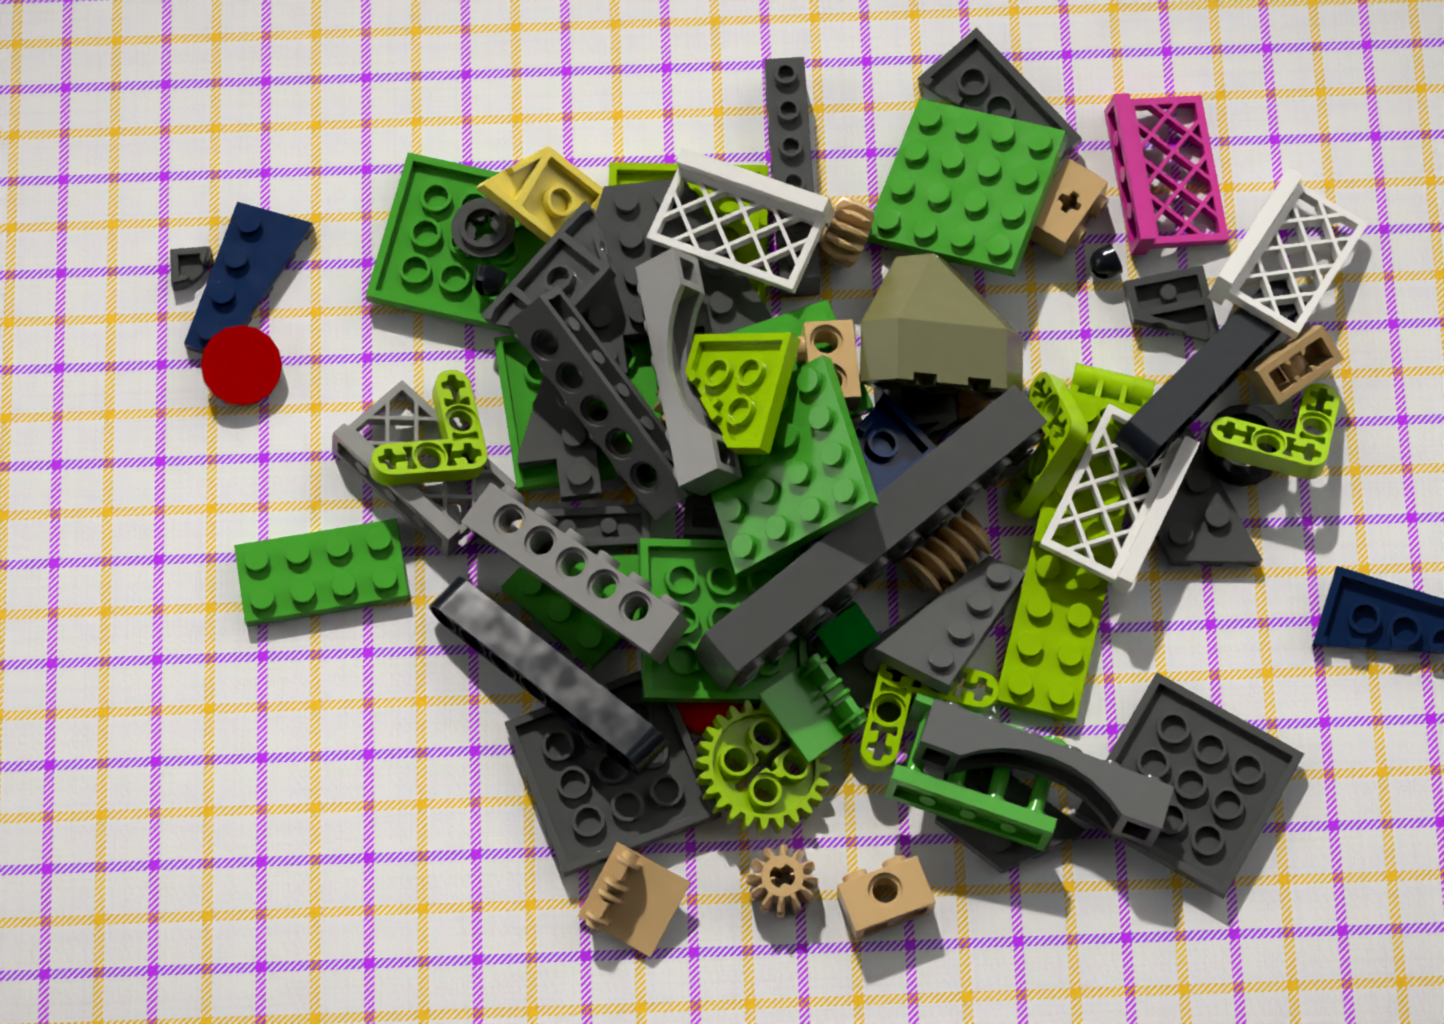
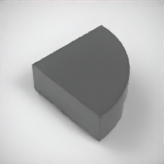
(188, 266)

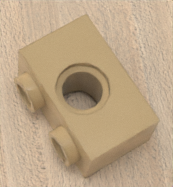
(871, 916)

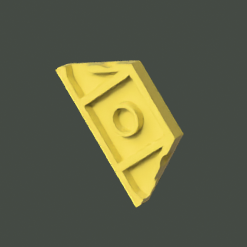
(541, 191)

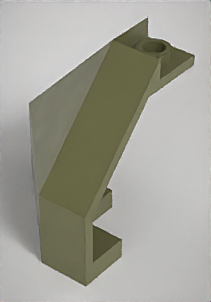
(937, 334)

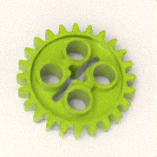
(788, 793)

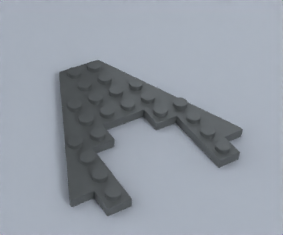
(617, 315)

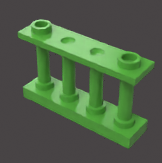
(979, 810)

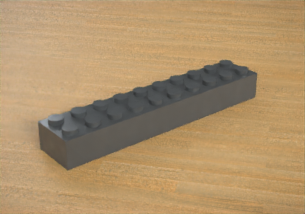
(864, 545)

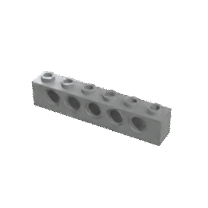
(652, 635)

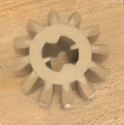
(847, 233)
(779, 866)

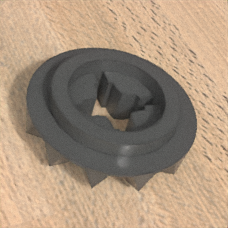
(478, 213)

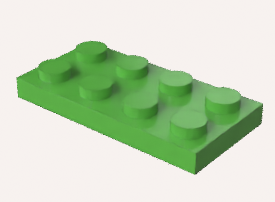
(321, 572)

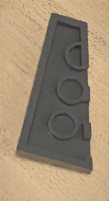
(983, 80)
(950, 630)

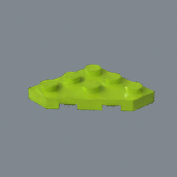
(743, 384)

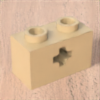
(1073, 188)
(1293, 365)

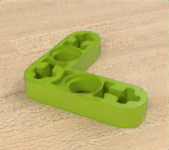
(1063, 438)
(452, 443)
(1299, 444)
(901, 694)

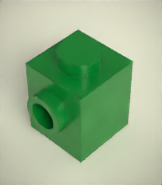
(844, 634)

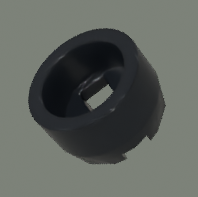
(1105, 262)
(489, 280)

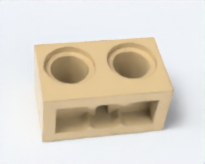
(844, 357)

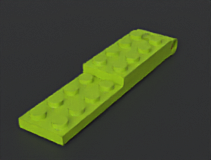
(1058, 599)

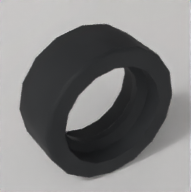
(1233, 473)

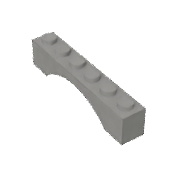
(671, 301)

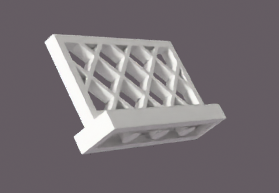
(752, 188)
(1264, 231)
(1145, 521)

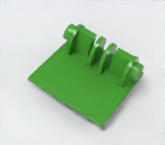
(813, 707)

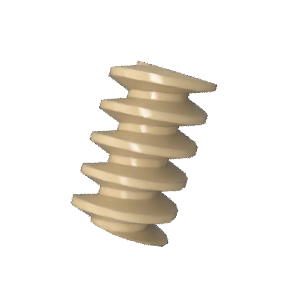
(946, 553)

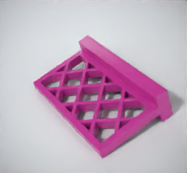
(1132, 170)

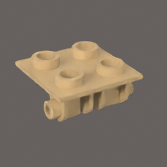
(633, 899)

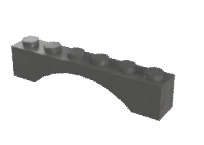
(1124, 800)

